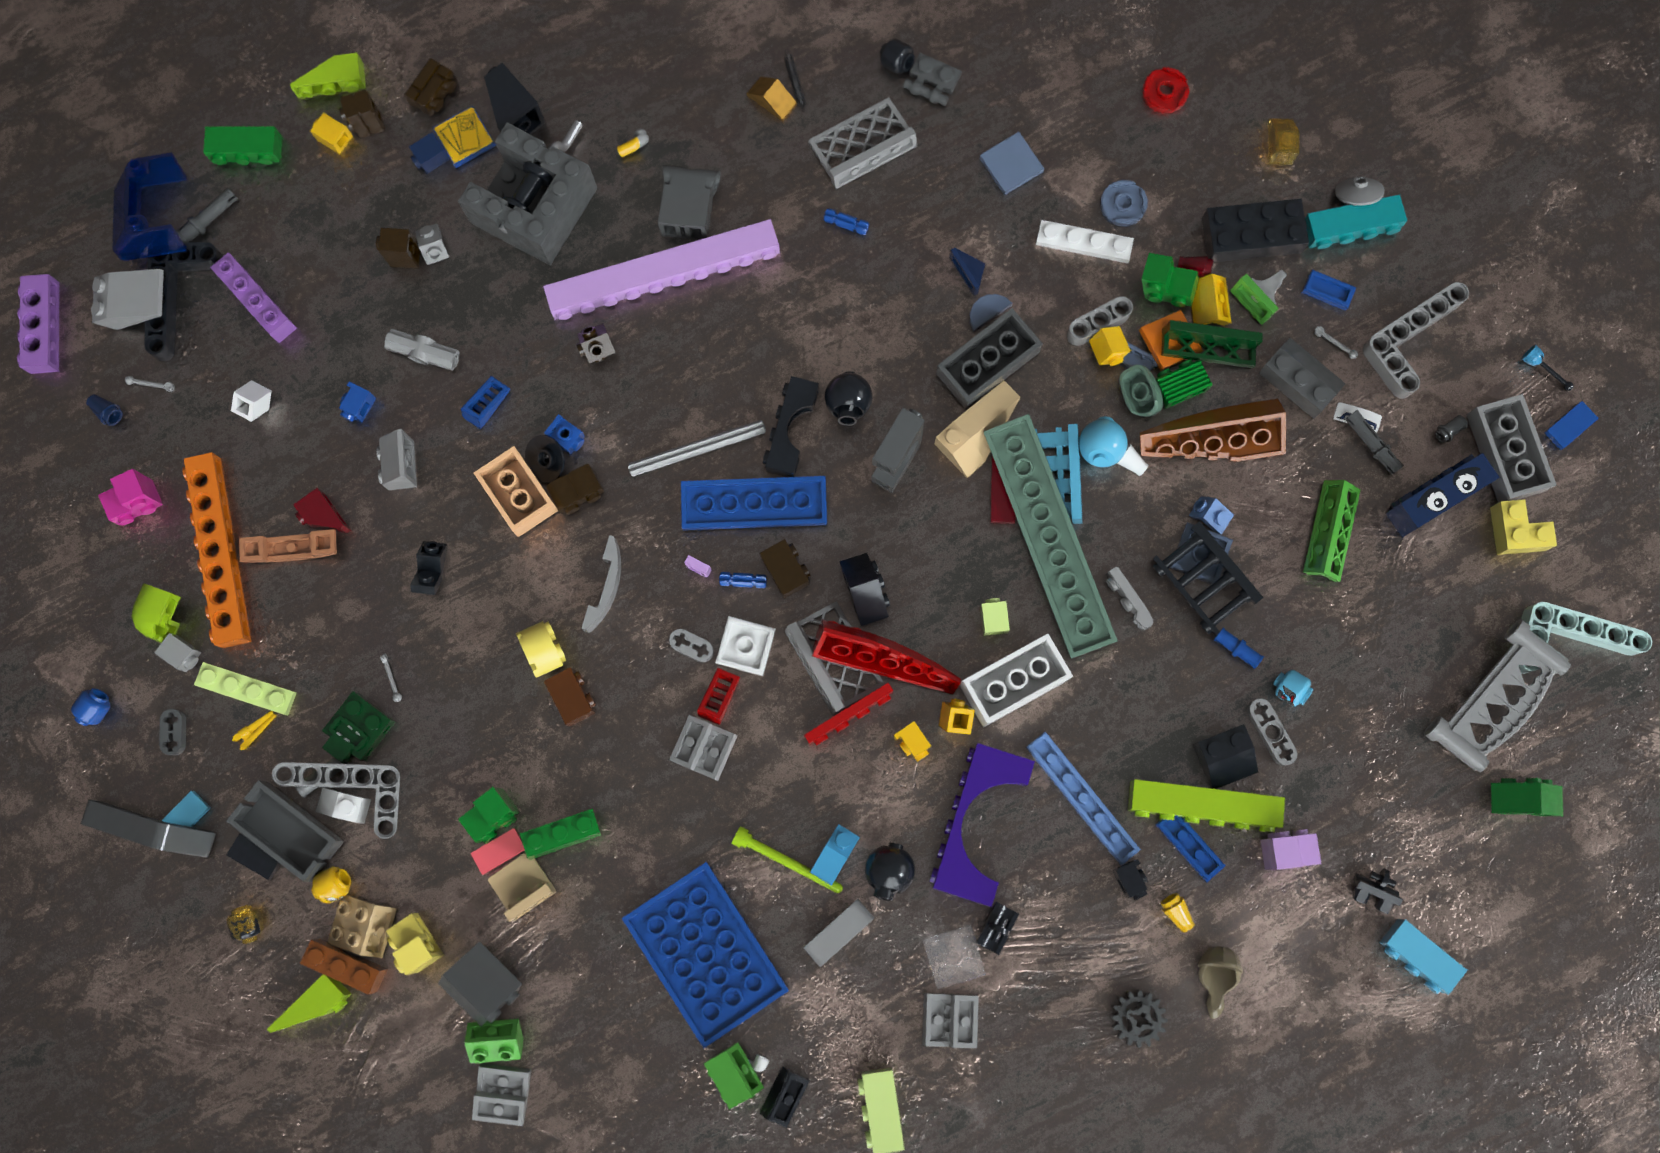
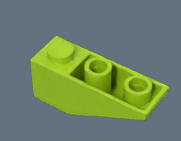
(334, 75)

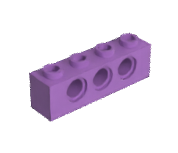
(253, 297)
(46, 357)

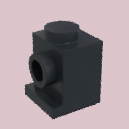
(1131, 880)

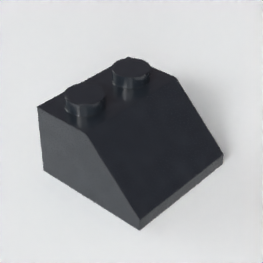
(1227, 757)

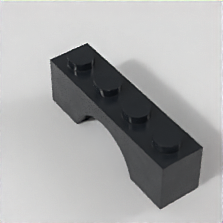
(799, 399)

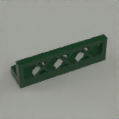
(1214, 336)

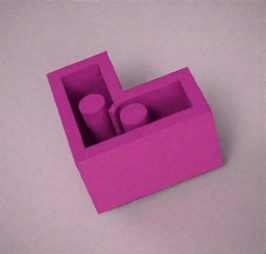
(130, 497)

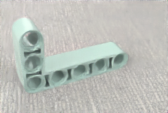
(1575, 630)

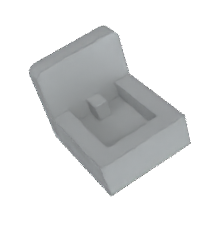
(431, 244)

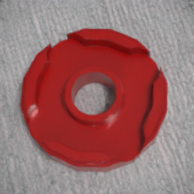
(1165, 102)

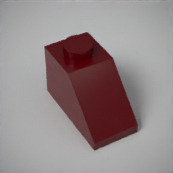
(319, 512)

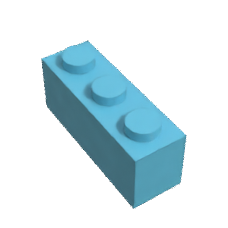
(1422, 957)

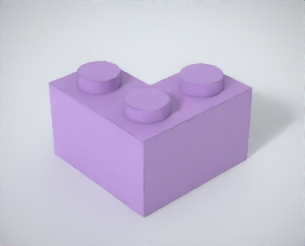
(1288, 851)

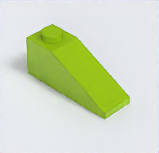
(318, 1000)

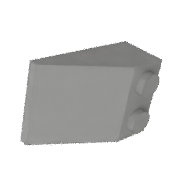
(127, 298)

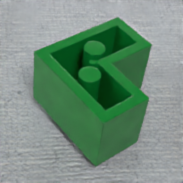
(1168, 283)
(1533, 797)
(489, 814)

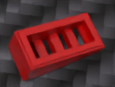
(707, 714)

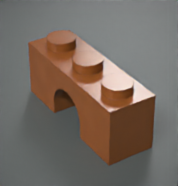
(334, 963)

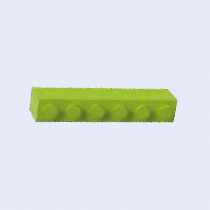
(1206, 804)

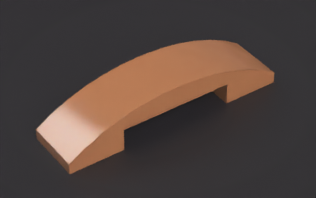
(288, 548)

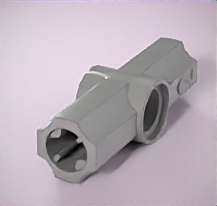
(421, 349)

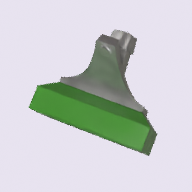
(1259, 295)

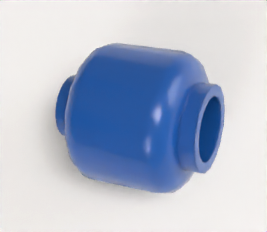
(90, 707)

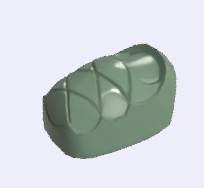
(1141, 391)

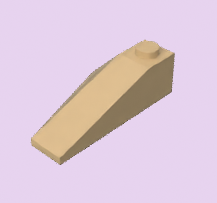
(964, 438)

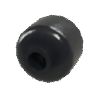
(897, 56)

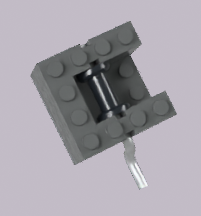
(516, 204)

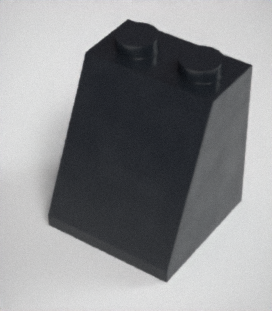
(512, 101)

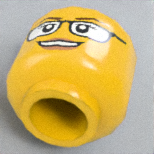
(331, 884)

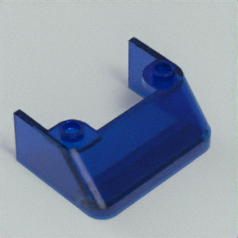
(131, 230)

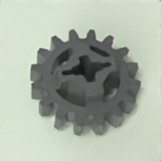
(1133, 1029)

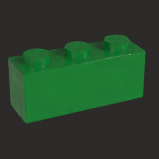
(243, 144)
(560, 834)

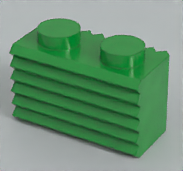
(1183, 383)

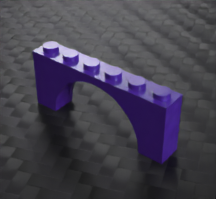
(956, 872)

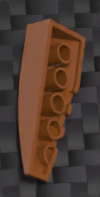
(1226, 432)

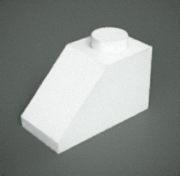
(343, 806)

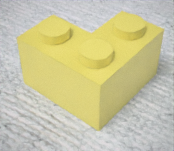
(1515, 533)
(413, 944)

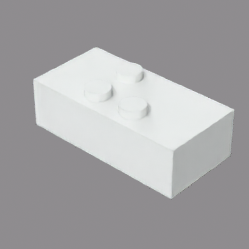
(1015, 680)

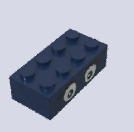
(1441, 493)

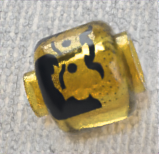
(245, 924)

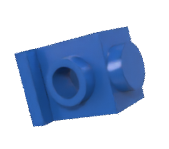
(356, 403)
(559, 427)

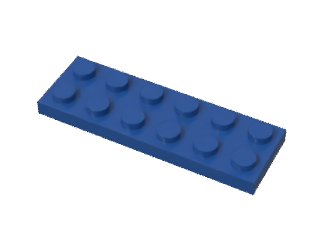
(753, 503)

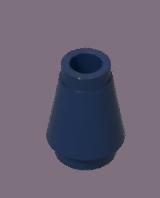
(106, 411)

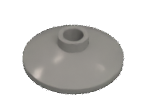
(1359, 191)

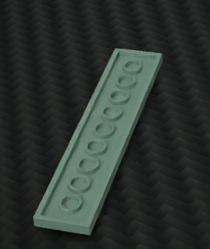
(1050, 536)

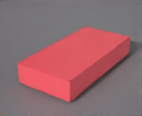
(498, 851)

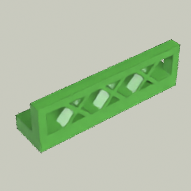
(1329, 528)

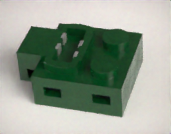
(356, 729)

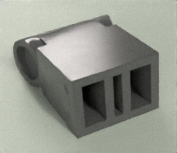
(687, 202)

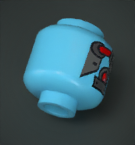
(1293, 688)

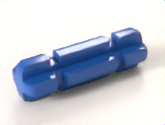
(846, 221)
(742, 580)

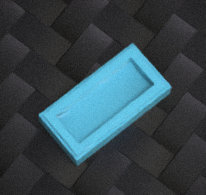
(188, 810)

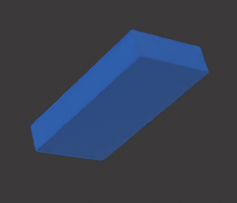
(1329, 290)
(1571, 425)

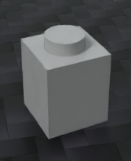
(178, 653)

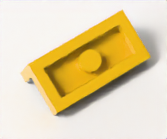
(1211, 301)

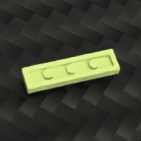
(245, 688)

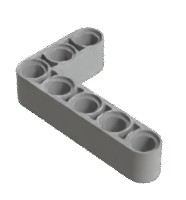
(1407, 330)
(349, 781)

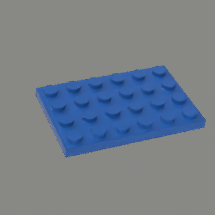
(705, 954)

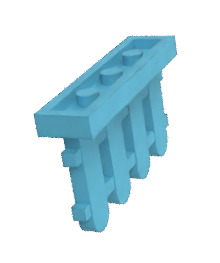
(1066, 463)

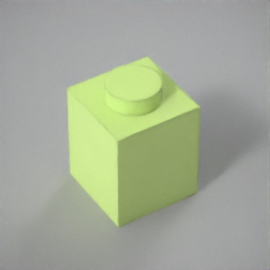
(994, 617)

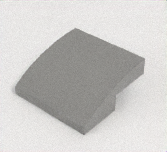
(703, 747)
(950, 1020)
(501, 1094)

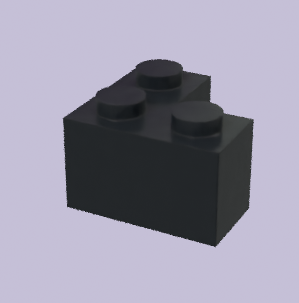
(865, 588)

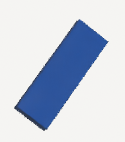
(1191, 847)

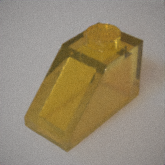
(1283, 141)

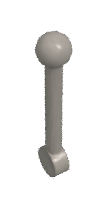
(1319, 331)
(168, 386)
(396, 696)

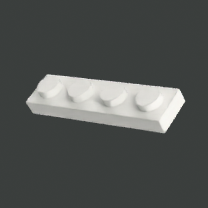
(1084, 241)

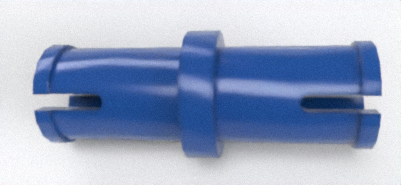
(1238, 648)

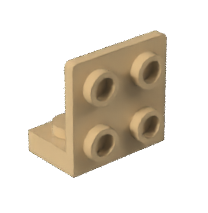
(521, 886)
(361, 926)

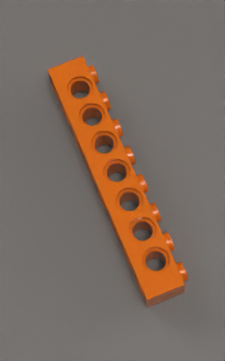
(237, 630)

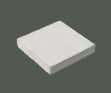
(745, 646)

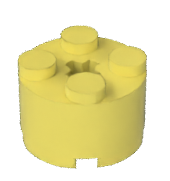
(539, 648)

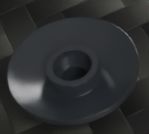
(545, 458)

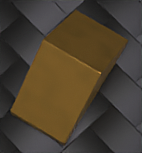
(772, 96)

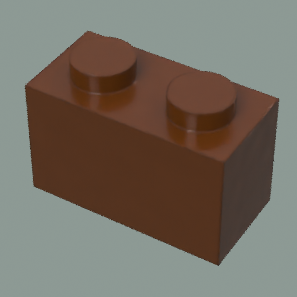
(570, 696)

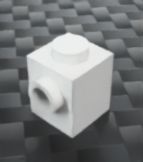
(251, 400)

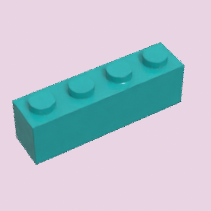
(1354, 221)

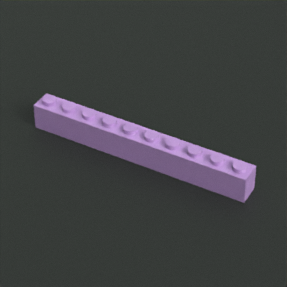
(662, 269)

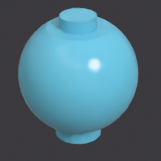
(1103, 442)

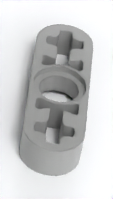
(1274, 751)

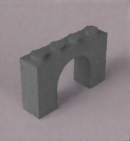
(898, 449)

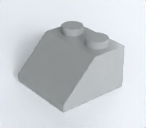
(397, 461)

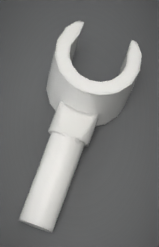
(759, 1063)

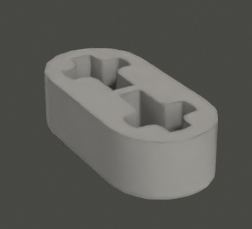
(693, 640)

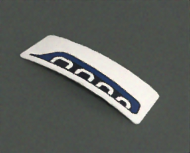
(1344, 410)

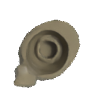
(1219, 974)

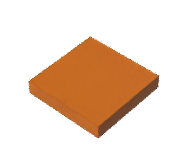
(1153, 338)

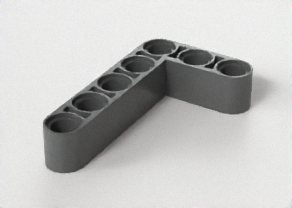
(147, 830)

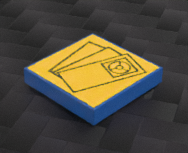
(464, 136)

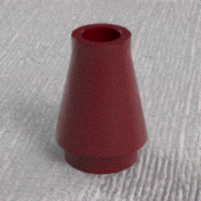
(1198, 263)

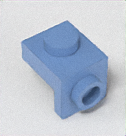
(1212, 513)

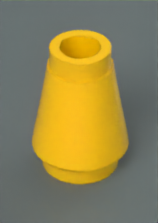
(1178, 912)

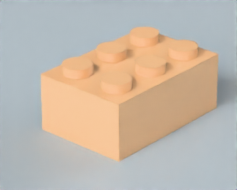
(515, 491)

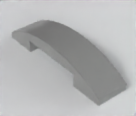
(593, 614)

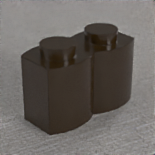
(574, 489)

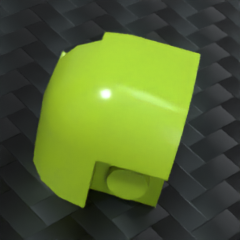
(154, 612)

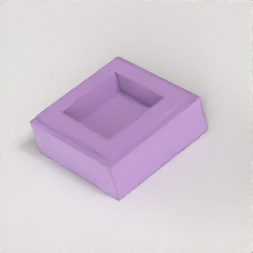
(697, 566)

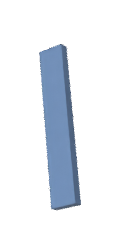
(1083, 798)

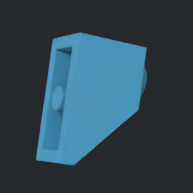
(834, 854)

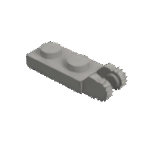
(1130, 599)

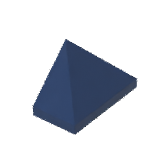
(969, 269)

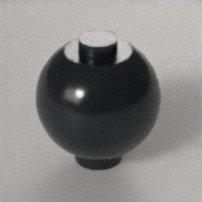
(848, 397)
(889, 871)

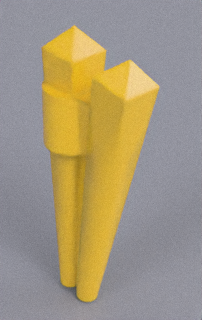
(251, 732)

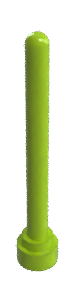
(745, 840)

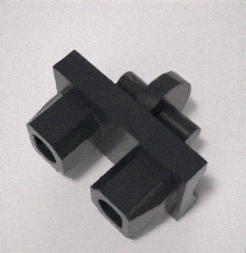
(1386, 896)
(997, 928)

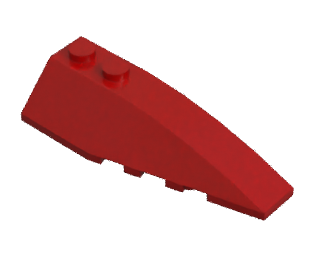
(880, 656)

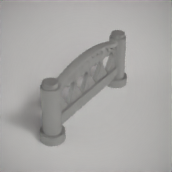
(1525, 650)

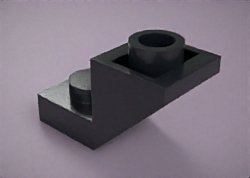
(430, 567)

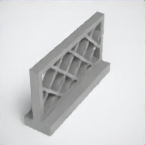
(876, 155)
(817, 670)

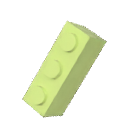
(881, 1111)

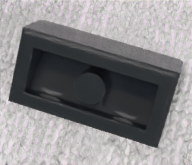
(784, 1097)

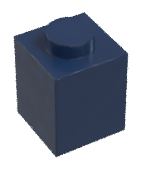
(428, 153)

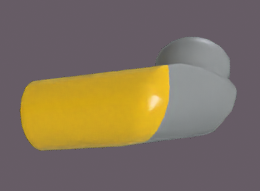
(634, 144)

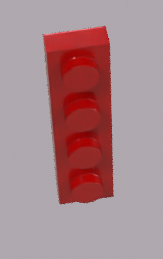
(858, 709)

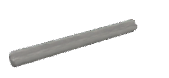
(696, 448)

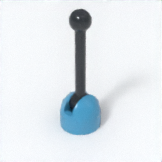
(1534, 356)

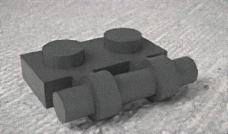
(935, 74)

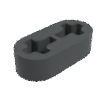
(172, 732)

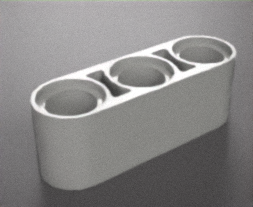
(1107, 313)
(838, 933)

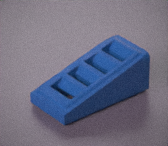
(490, 407)

